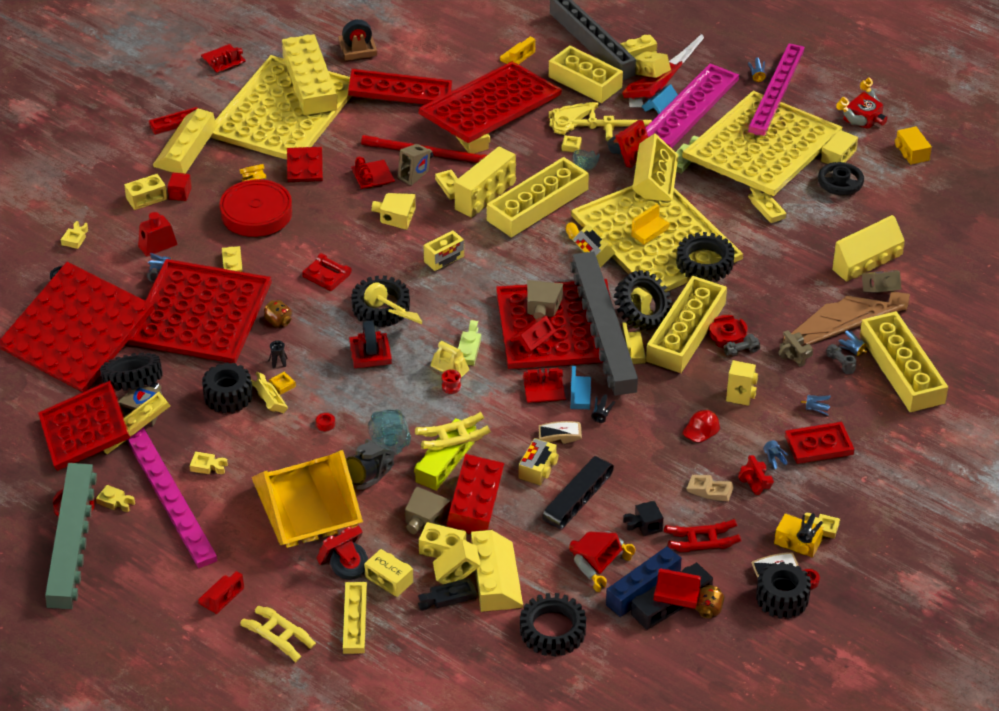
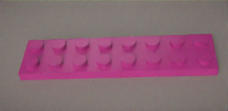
(692, 104)

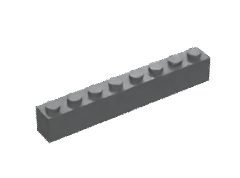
(593, 36)

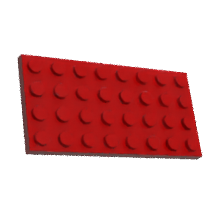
(490, 101)

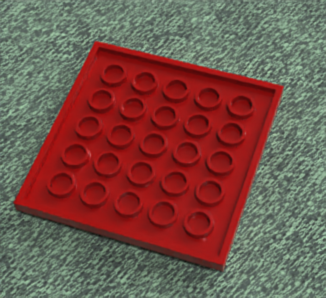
(201, 310)
(75, 326)
(567, 346)

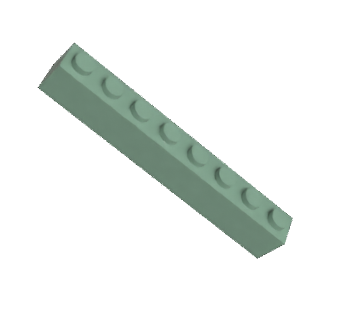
(69, 537)

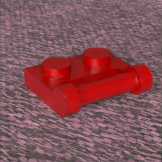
(324, 277)

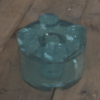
(390, 429)

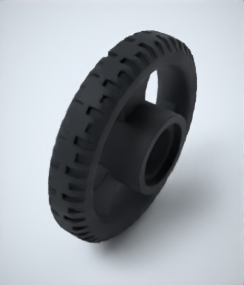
(840, 181)

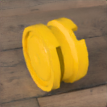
(253, 172)

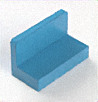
(661, 99)
(580, 391)

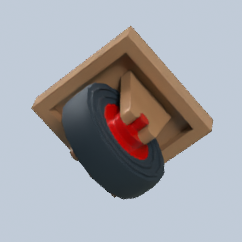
(357, 40)

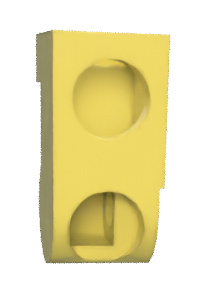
(642, 301)

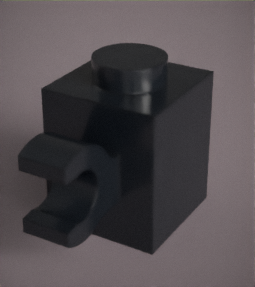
(646, 517)

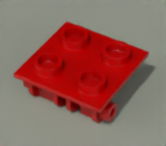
(224, 57)
(371, 173)
(544, 386)

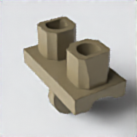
(792, 348)

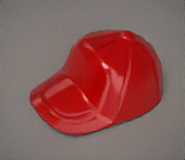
(702, 426)

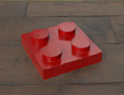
(304, 164)

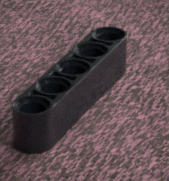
(577, 492)

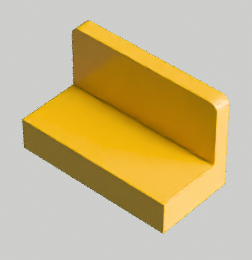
(520, 51)
(648, 225)

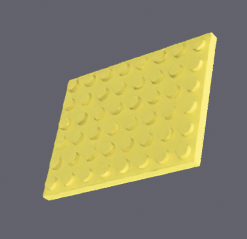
(269, 115)
(766, 160)
(614, 218)

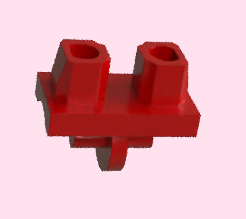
(754, 475)

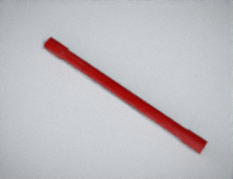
(439, 152)

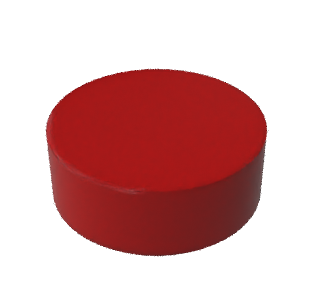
(325, 422)
(814, 576)

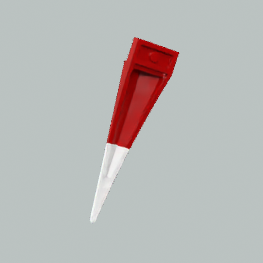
(650, 86)

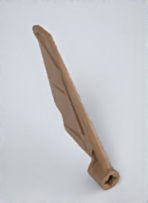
(847, 315)

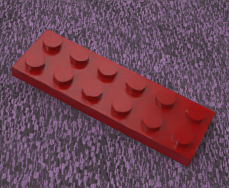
(397, 87)

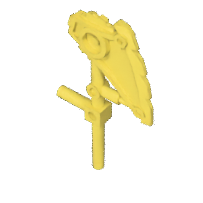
(571, 116)

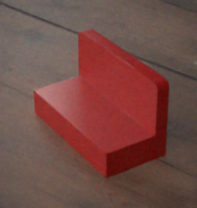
(534, 333)
(677, 588)
(222, 592)

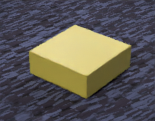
(571, 143)

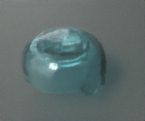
(585, 160)

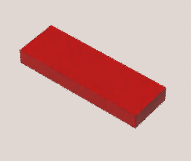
(169, 121)

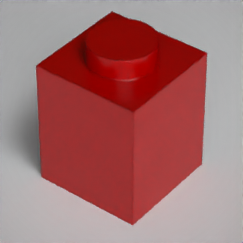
(179, 186)

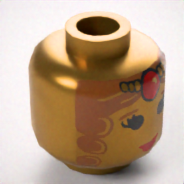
(277, 313)
(710, 601)

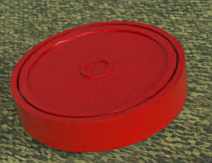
(256, 208)

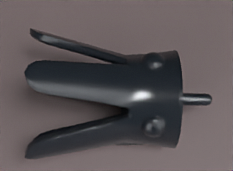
(277, 349)
(600, 413)
(806, 532)

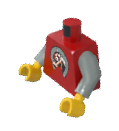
(864, 109)
(596, 552)

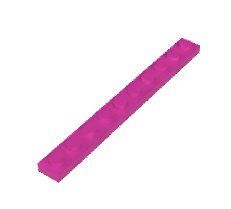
(776, 90)
(172, 499)

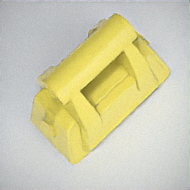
(448, 358)

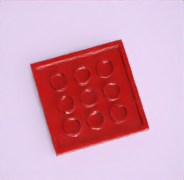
(83, 425)

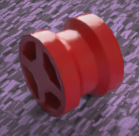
(451, 381)

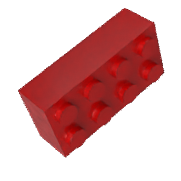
(475, 494)

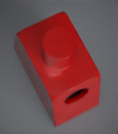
(156, 235)

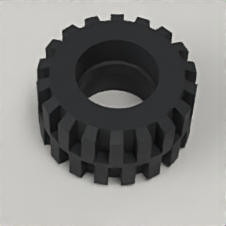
(227, 387)
(783, 602)

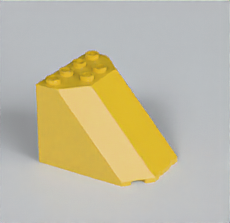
(309, 499)

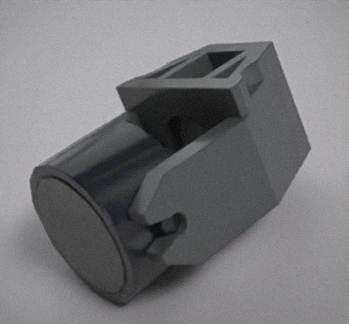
(369, 464)

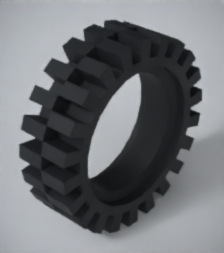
(710, 243)
(653, 286)
(376, 315)
(132, 371)
(552, 643)

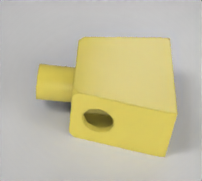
(396, 209)

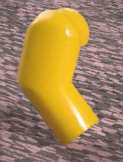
(572, 230)

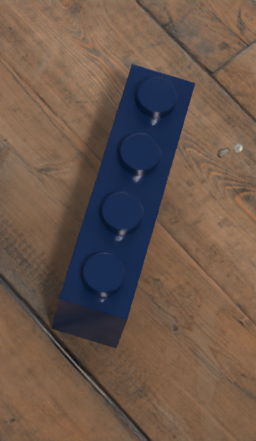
(640, 580)

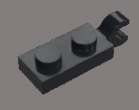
(448, 594)

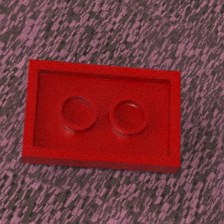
(819, 442)

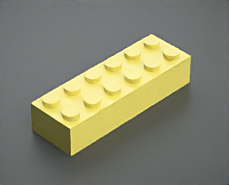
(309, 74)
(537, 197)
(686, 324)
(903, 361)

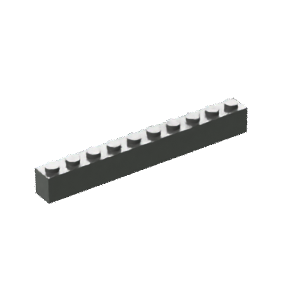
(604, 324)

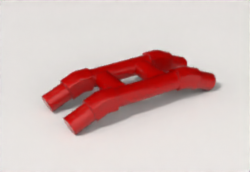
(712, 530)

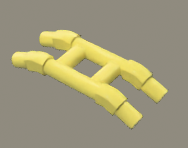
(460, 426)
(281, 640)

